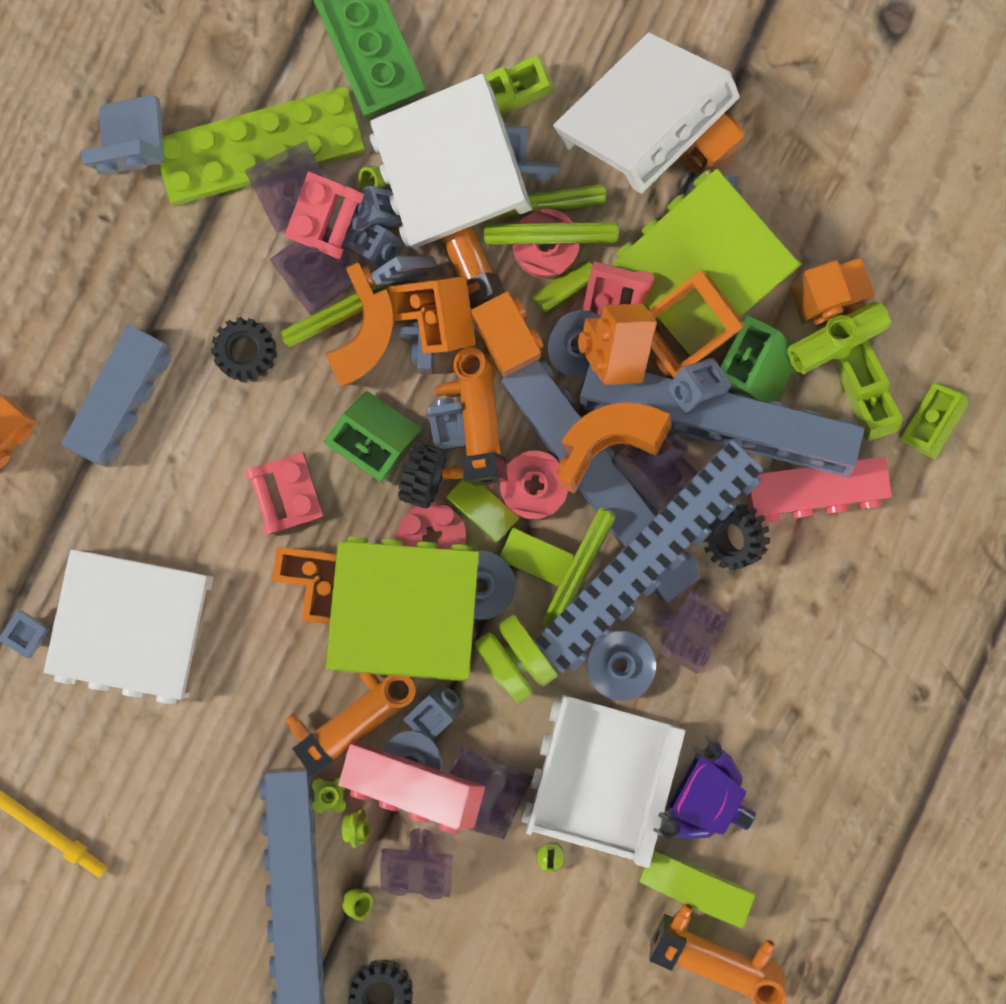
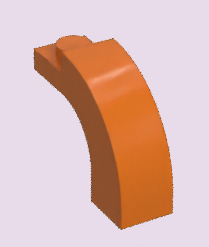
(369, 344)
(609, 426)

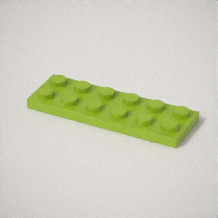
(215, 155)

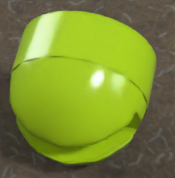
(368, 174)
(542, 856)
(356, 911)

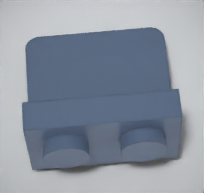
(128, 136)

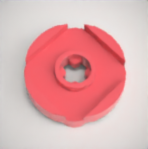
(549, 263)
(517, 496)
(438, 516)

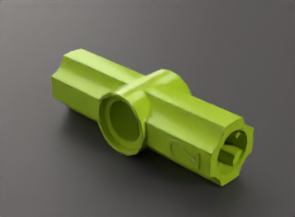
(823, 344)

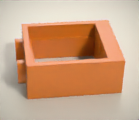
(720, 306)

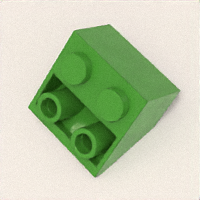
(757, 361)
(373, 436)

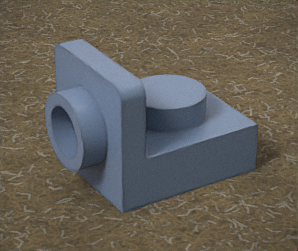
(375, 210)
(373, 244)
(424, 361)
(698, 383)
(435, 711)

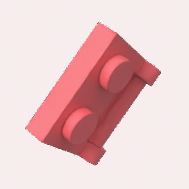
(315, 210)
(607, 286)
(295, 489)

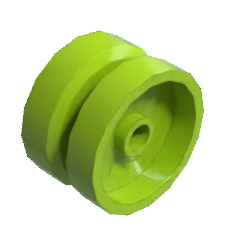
(512, 661)

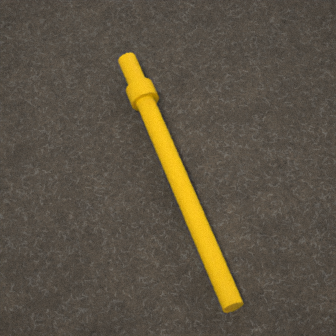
(74, 851)

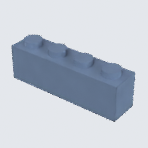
(117, 396)

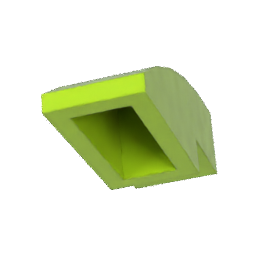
(520, 84)
(868, 392)
(698, 888)

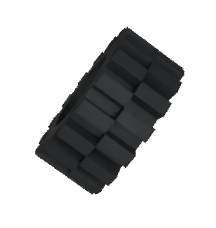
(244, 329)
(422, 475)
(753, 539)
(382, 973)

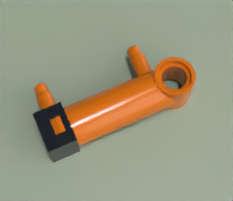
(470, 261)
(483, 454)
(351, 724)
(677, 946)

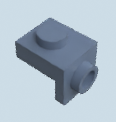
(447, 424)

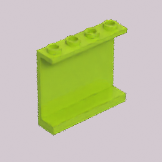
(712, 233)
(402, 609)

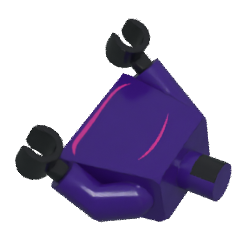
(707, 797)

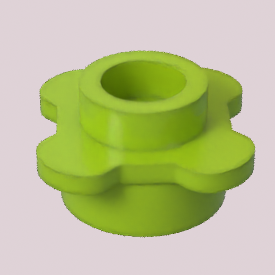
(321, 802)
(356, 828)

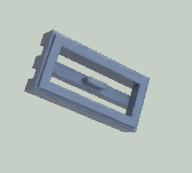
(406, 270)

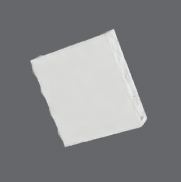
(648, 109)
(448, 162)
(126, 626)
(603, 779)

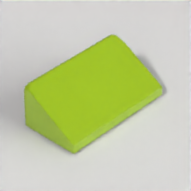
(563, 289)
(935, 420)
(483, 509)
(536, 557)

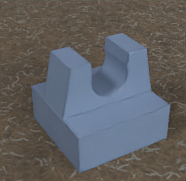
(24, 634)

